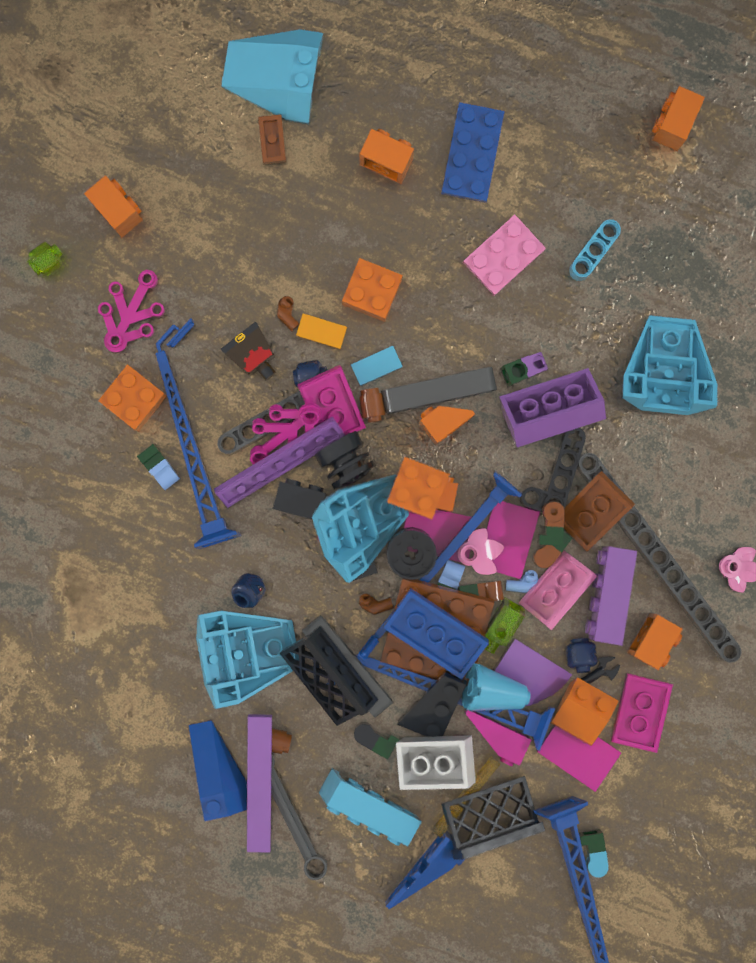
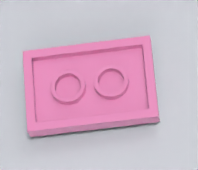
(504, 255)
(557, 590)

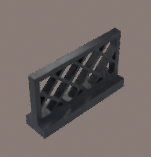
(336, 670)
(498, 838)

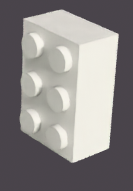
(435, 762)

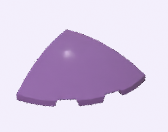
(533, 670)

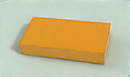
(321, 331)

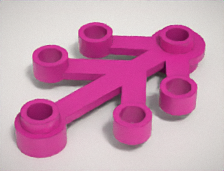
(130, 314)
(285, 430)

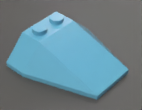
(275, 72)
(670, 369)
(357, 525)
(241, 654)

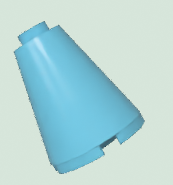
(492, 691)

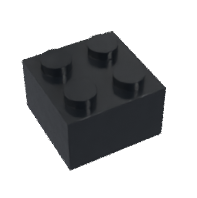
(297, 499)

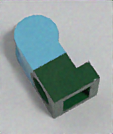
(597, 857)

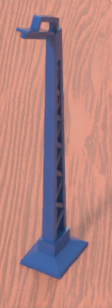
(496, 496)
(214, 531)
(535, 725)
(562, 816)

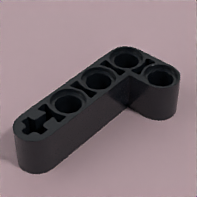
(558, 469)

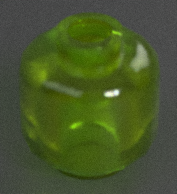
(45, 259)

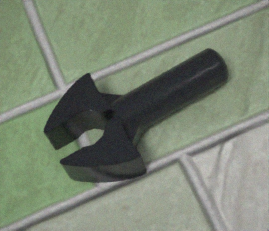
(599, 672)

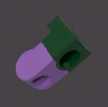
(523, 369)

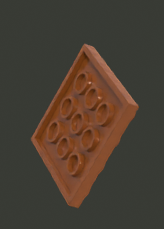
(464, 606)

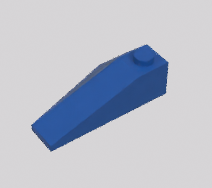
(218, 777)
(431, 865)

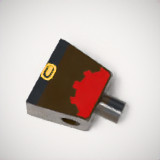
(251, 352)

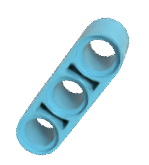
(598, 239)

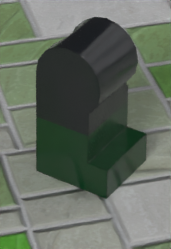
(373, 740)

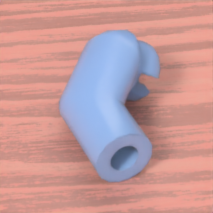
(524, 584)

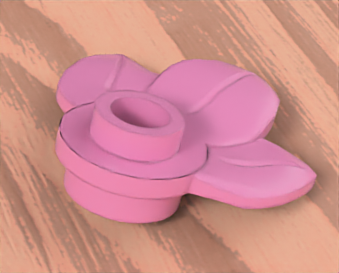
(483, 550)
(743, 568)

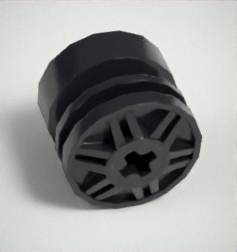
(345, 460)
(403, 564)

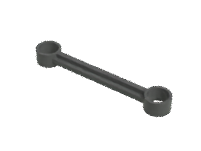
(295, 825)

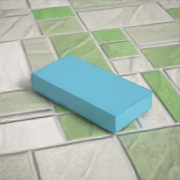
(376, 365)

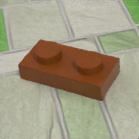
(272, 139)

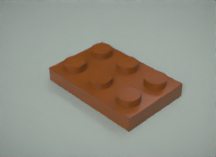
(595, 511)

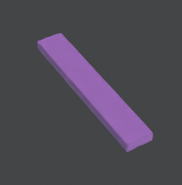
(279, 462)
(259, 783)

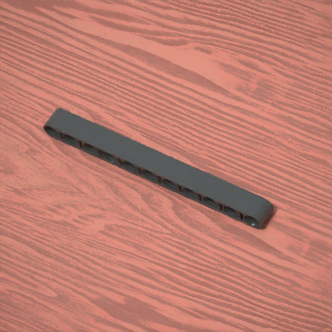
(667, 564)

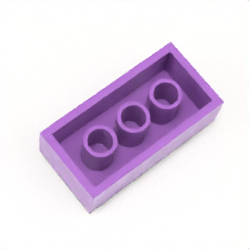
(553, 407)
(611, 595)

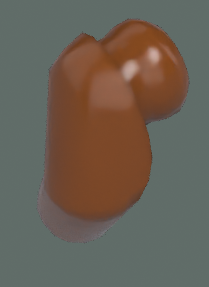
(284, 313)
(374, 606)

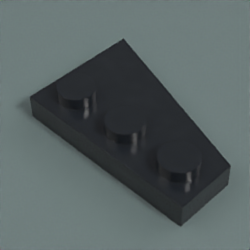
(434, 710)

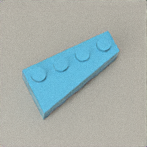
(369, 809)

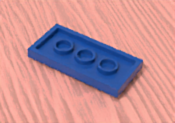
(472, 152)
(436, 633)

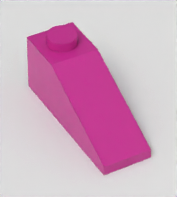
(505, 741)

